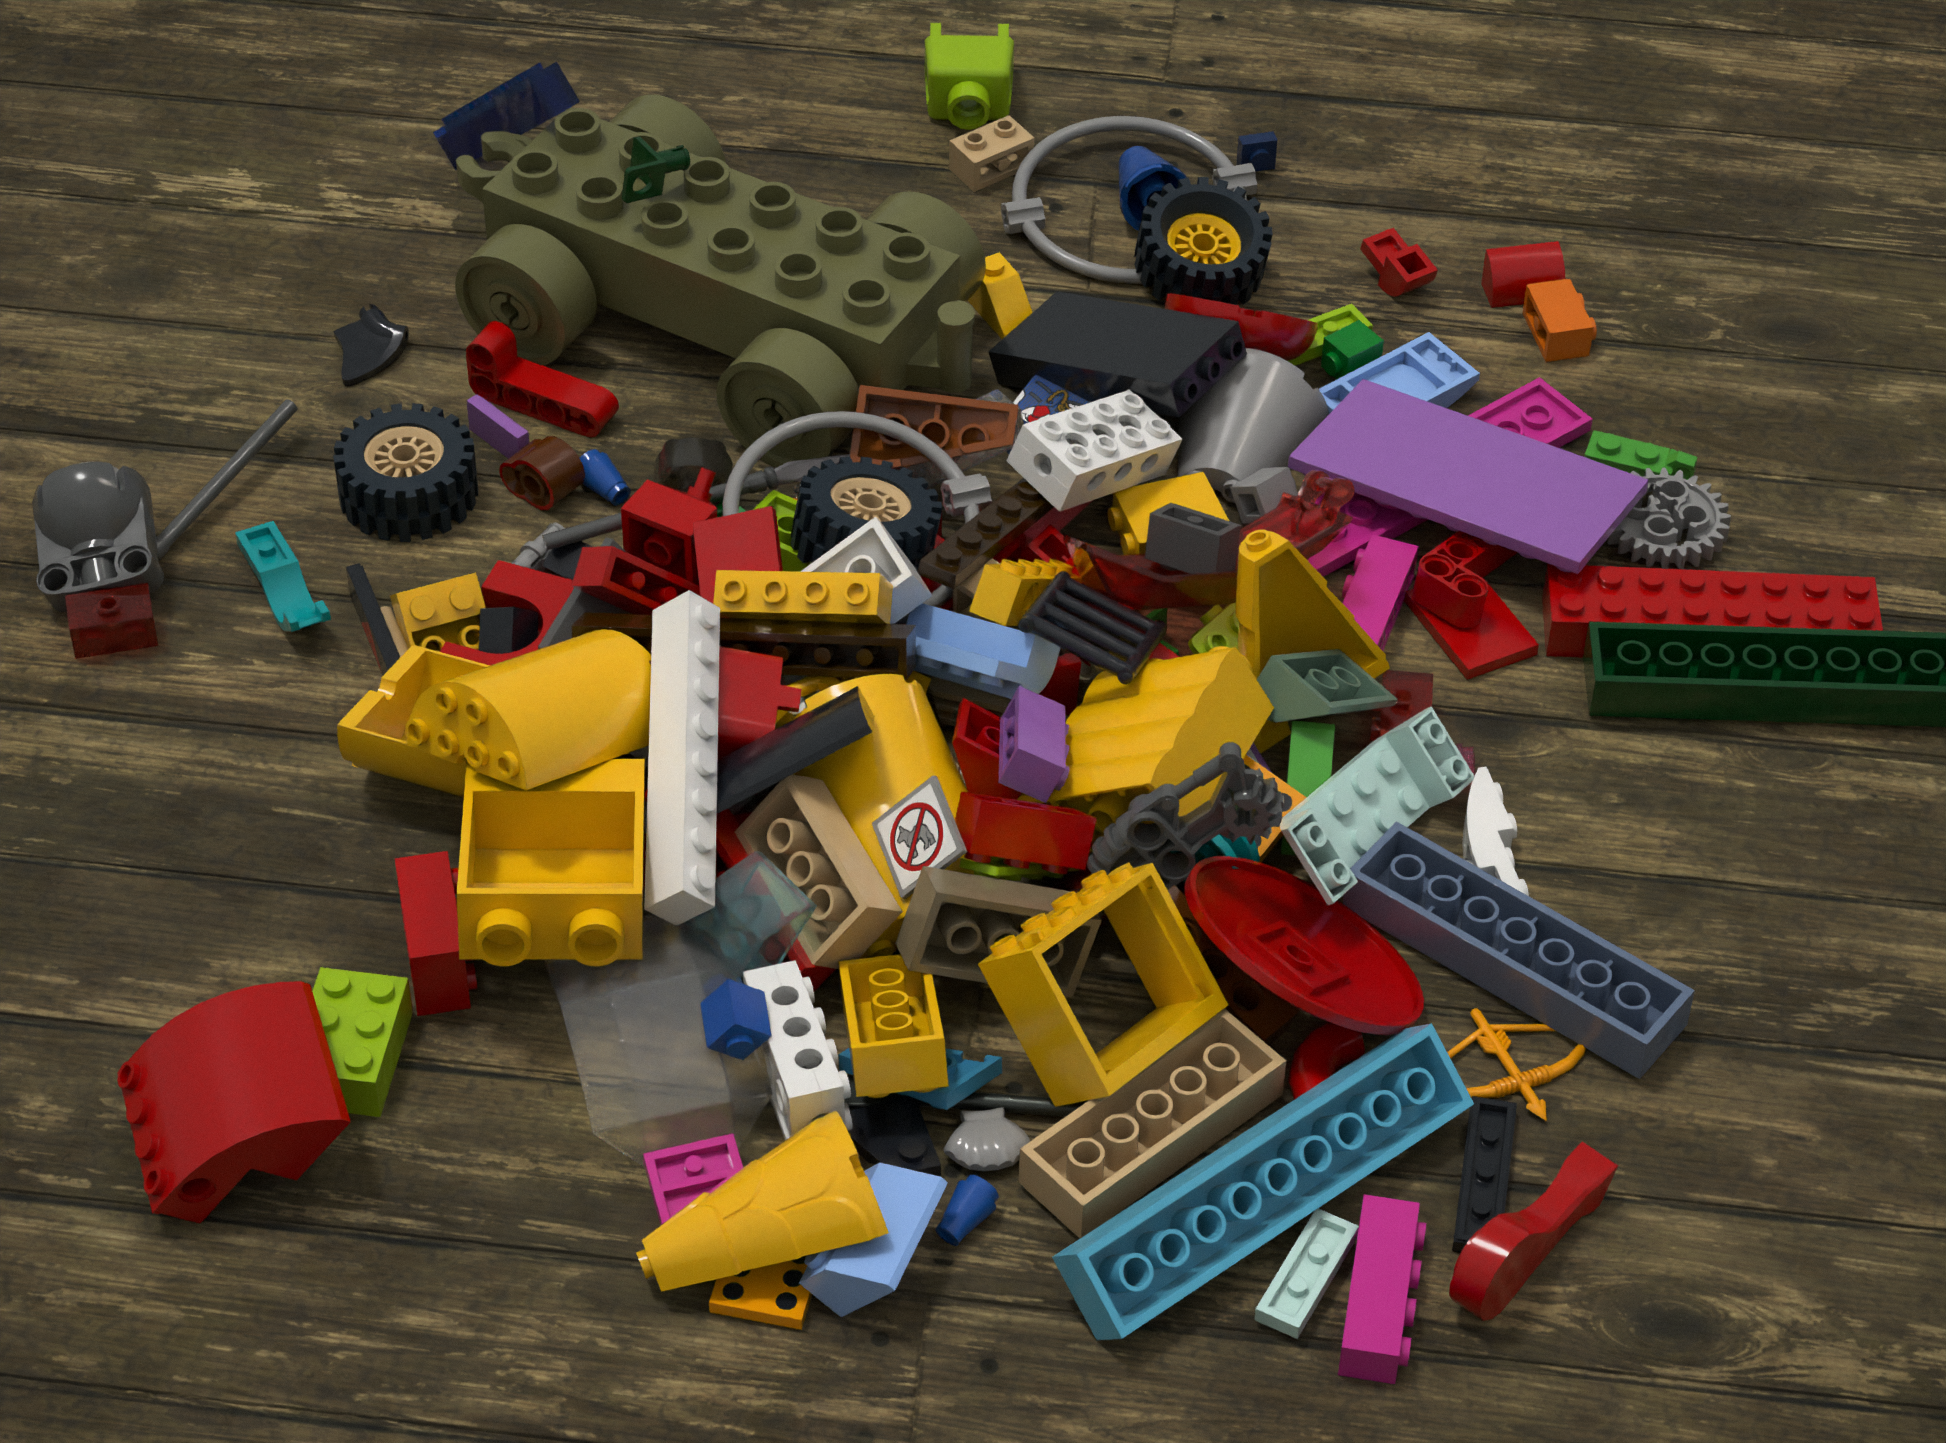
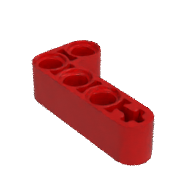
(532, 388)
(1451, 578)

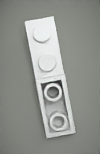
(1490, 831)

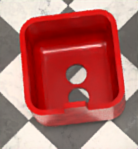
(750, 697)

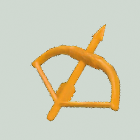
(1518, 1080)

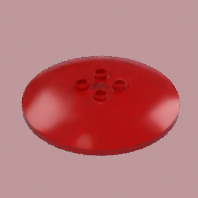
(1301, 947)

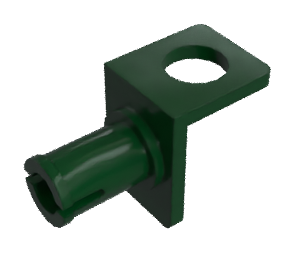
(651, 169)

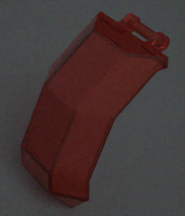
(1147, 586)

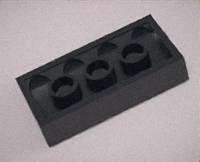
(792, 747)

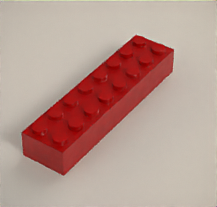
(1700, 599)

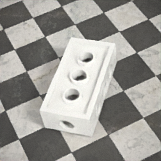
(1094, 450)
(797, 1054)

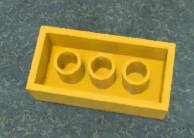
(892, 1027)

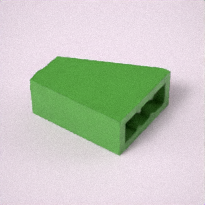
(1308, 760)

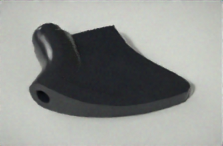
(369, 345)

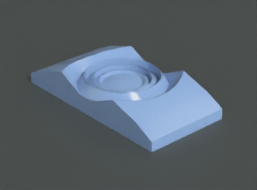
(1418, 368)

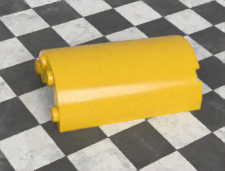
(884, 769)

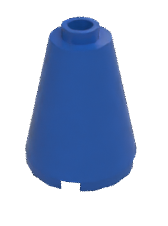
(1139, 178)

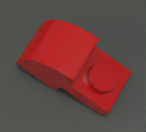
(1399, 265)

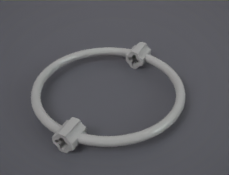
(1028, 214)
(959, 493)

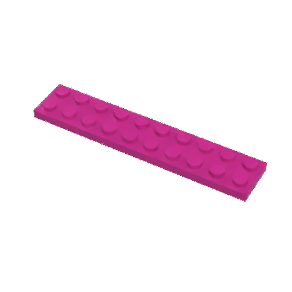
(1530, 410)

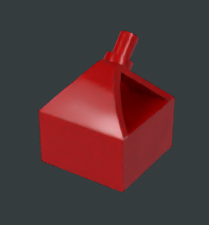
(660, 524)

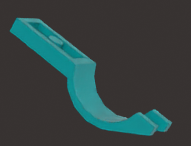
(280, 577)

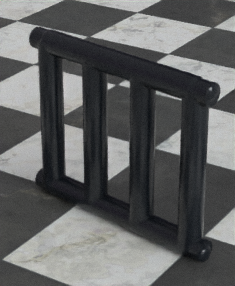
(1093, 627)

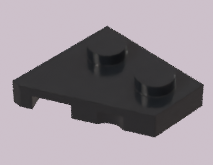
(894, 1136)

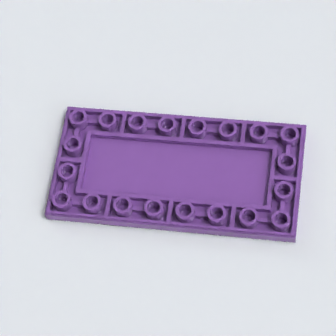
(1471, 475)

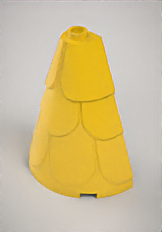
(1290, 611)
(774, 1210)

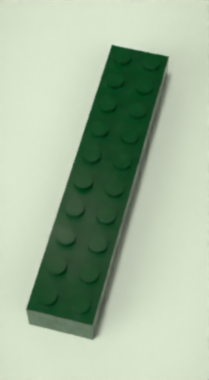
(1766, 674)

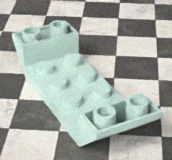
(1382, 784)

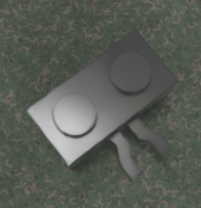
(1191, 540)

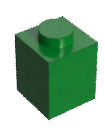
(1350, 349)

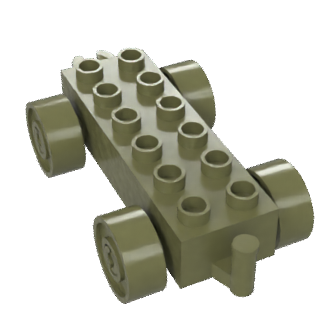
(726, 260)

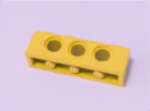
(1012, 587)
(804, 596)

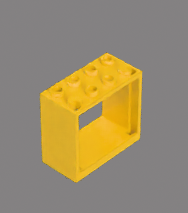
(1158, 949)

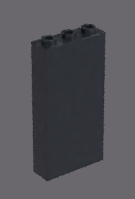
(1118, 346)

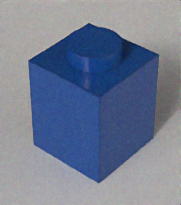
(735, 1019)

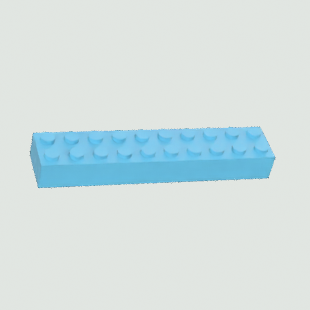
(1262, 1182)

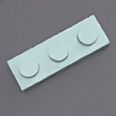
(1306, 1273)

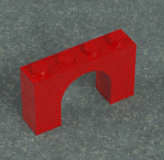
(521, 588)

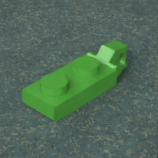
(1637, 455)

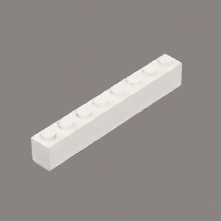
(682, 759)

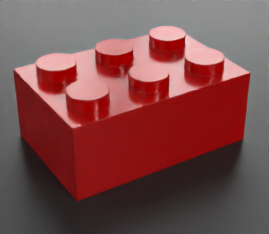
(431, 933)

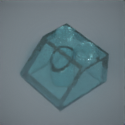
(753, 915)

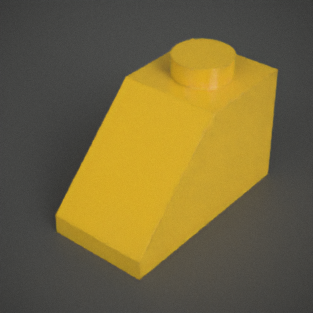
(1001, 296)

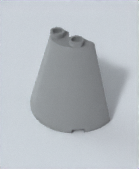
(1248, 421)

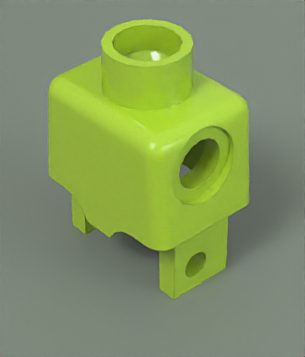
(968, 76)

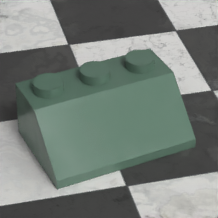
(1319, 686)

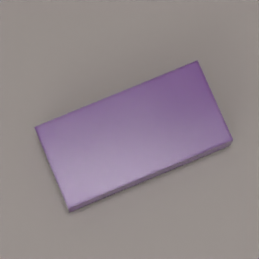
(495, 427)

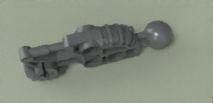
(1238, 807)

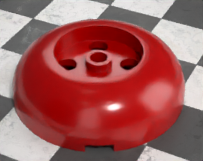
(1261, 330)

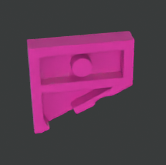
(688, 1170)

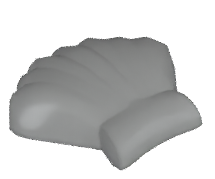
(986, 1141)

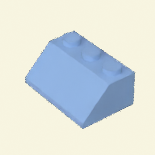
(872, 1269)

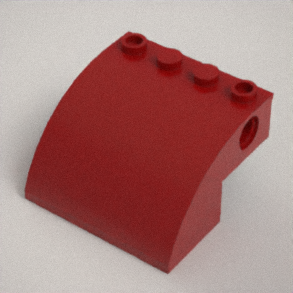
(229, 1093)

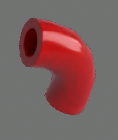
(1323, 1055)

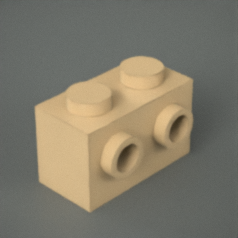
(989, 153)

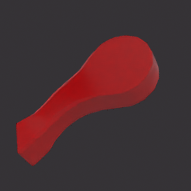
(1514, 1244)

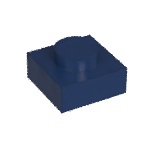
(1257, 149)

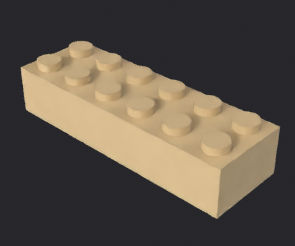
(1152, 1125)

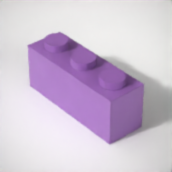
(1033, 745)

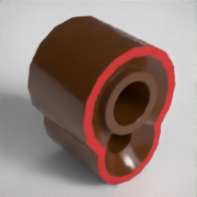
(543, 472)

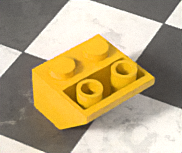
(440, 613)

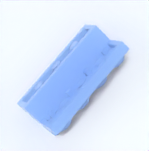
(980, 652)

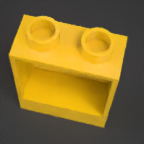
(1157, 731)
(553, 867)

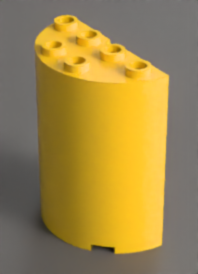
(541, 710)
(374, 728)

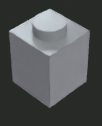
(1262, 492)

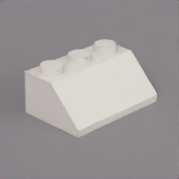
(875, 551)

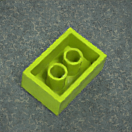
(365, 1031)

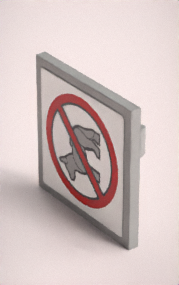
(918, 834)

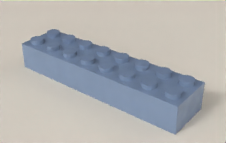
(1519, 949)

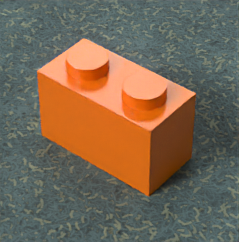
(1558, 320)

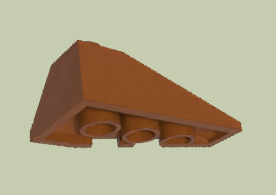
(951, 422)

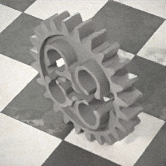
(1671, 508)

